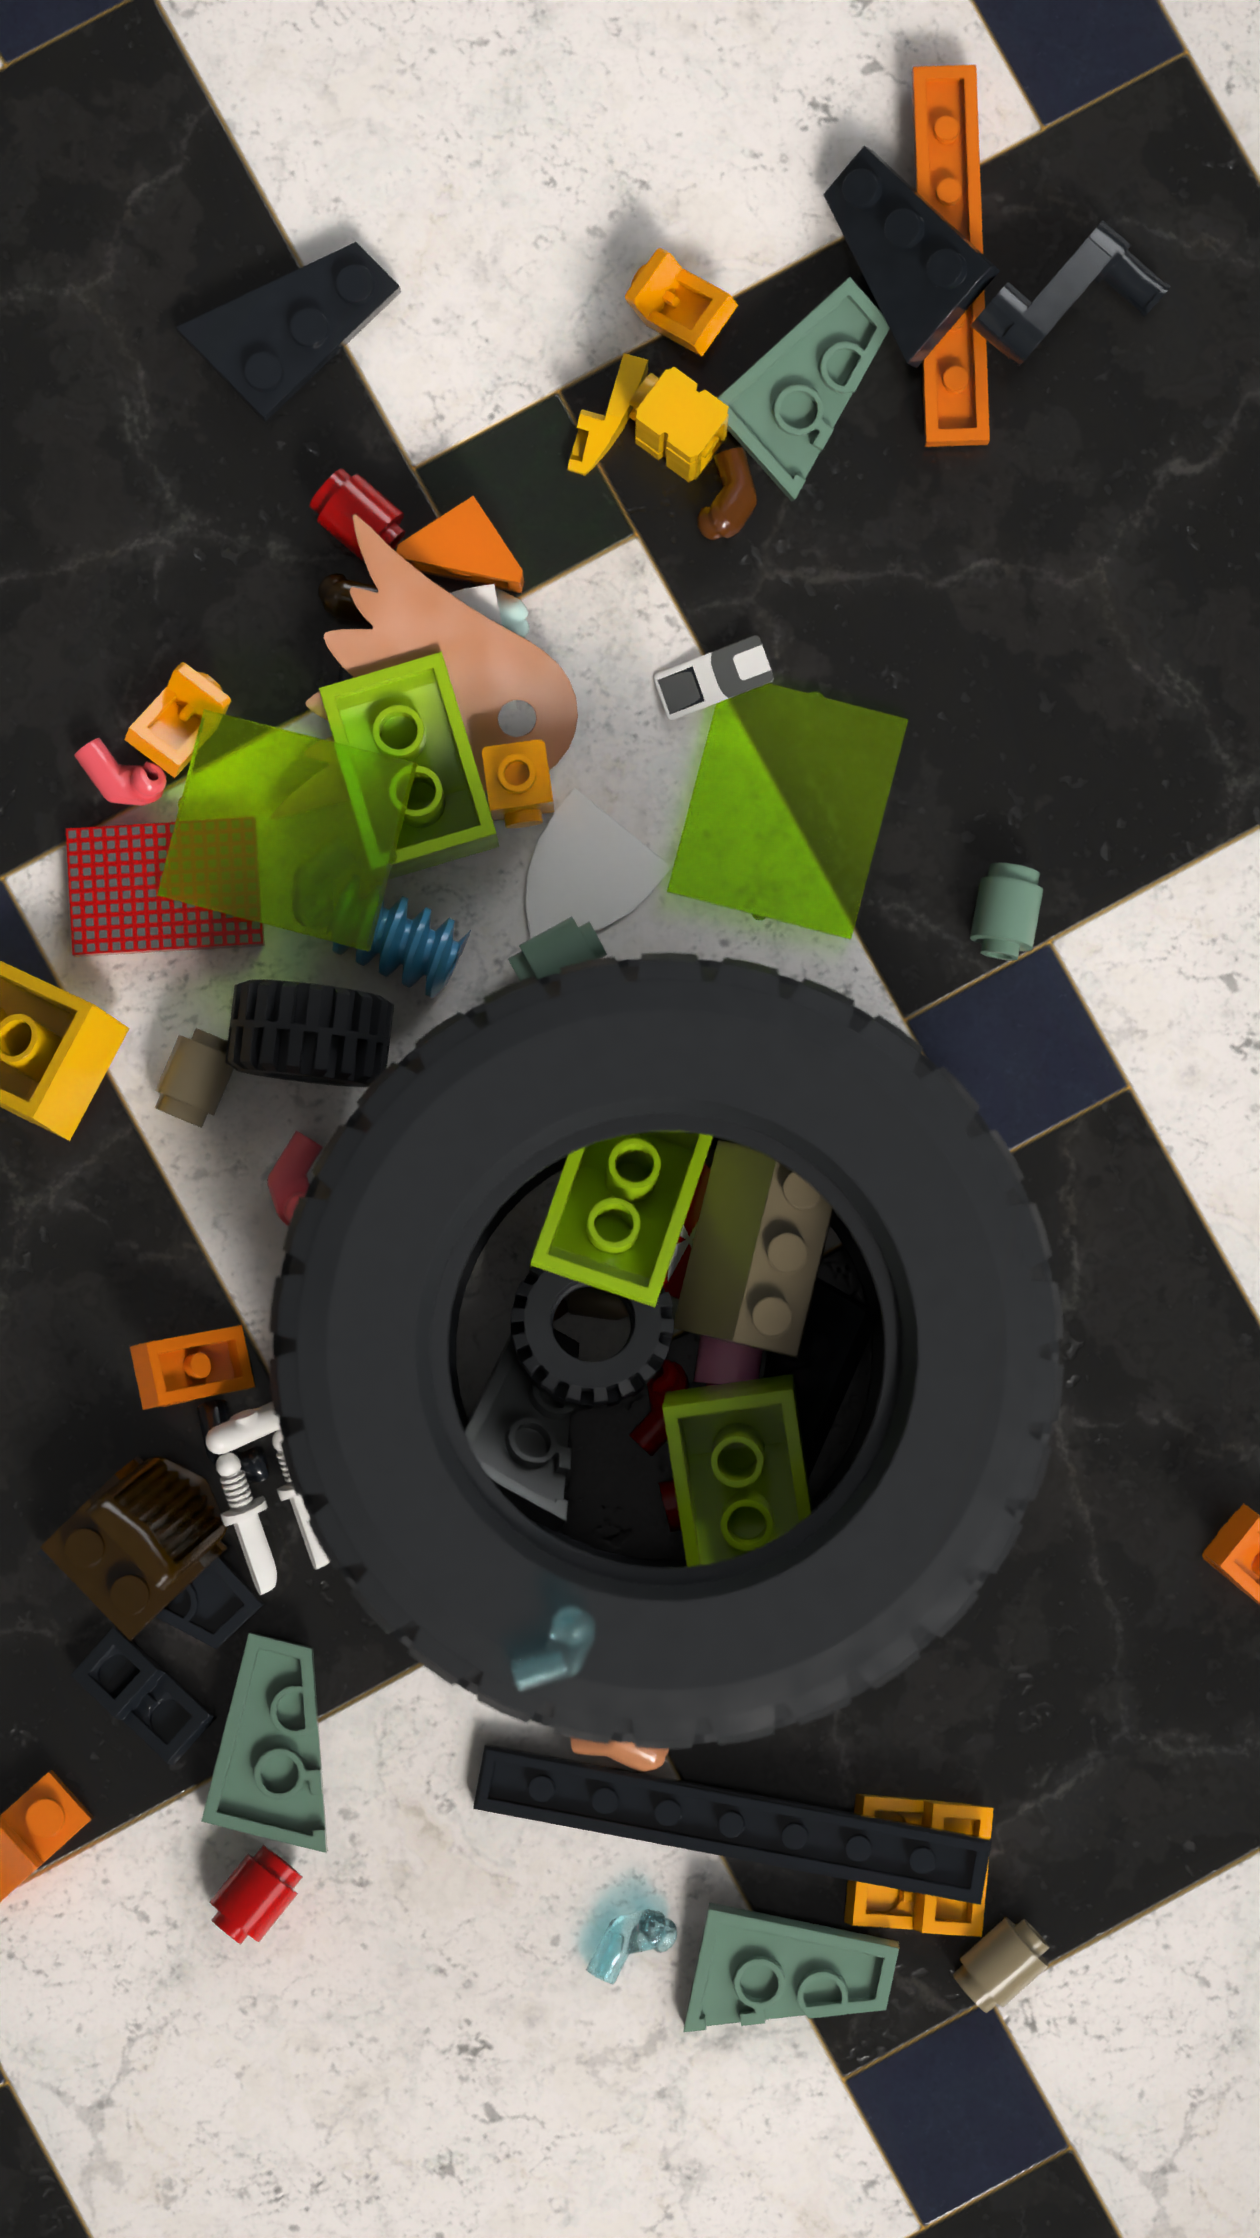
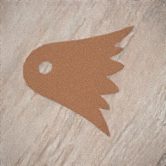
(482, 658)

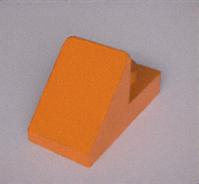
(192, 1367)
(1237, 1551)
(37, 1829)

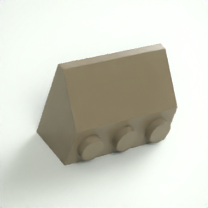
(754, 1254)

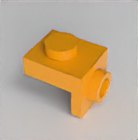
(679, 302)
(172, 721)
(518, 783)

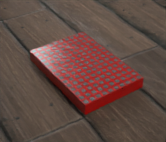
(116, 901)

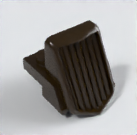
(140, 1540)

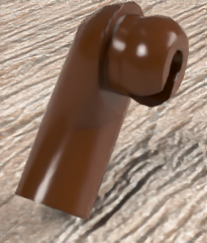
(734, 501)

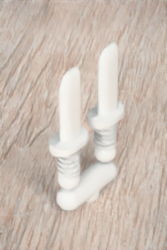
(244, 1510)

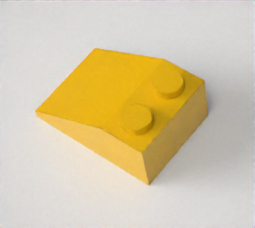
(51, 1051)

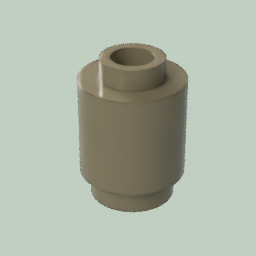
(194, 1078)
(1002, 1964)

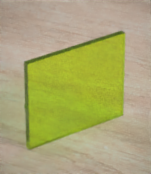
(788, 808)
(287, 829)

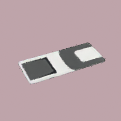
(713, 677)

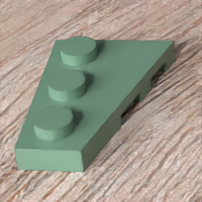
(800, 386)
(270, 1749)
(783, 1967)

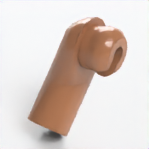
(625, 1753)

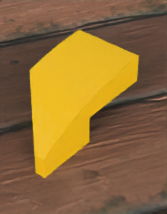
(599, 432)

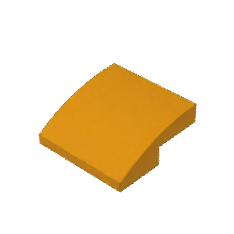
(901, 1909)

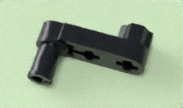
(1019, 325)

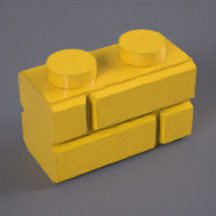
(678, 422)

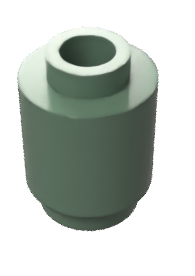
(1007, 911)
(557, 948)

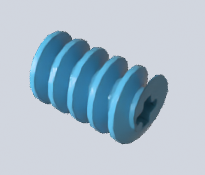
(413, 946)

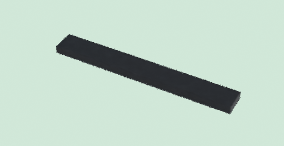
(733, 1824)

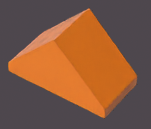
(464, 548)

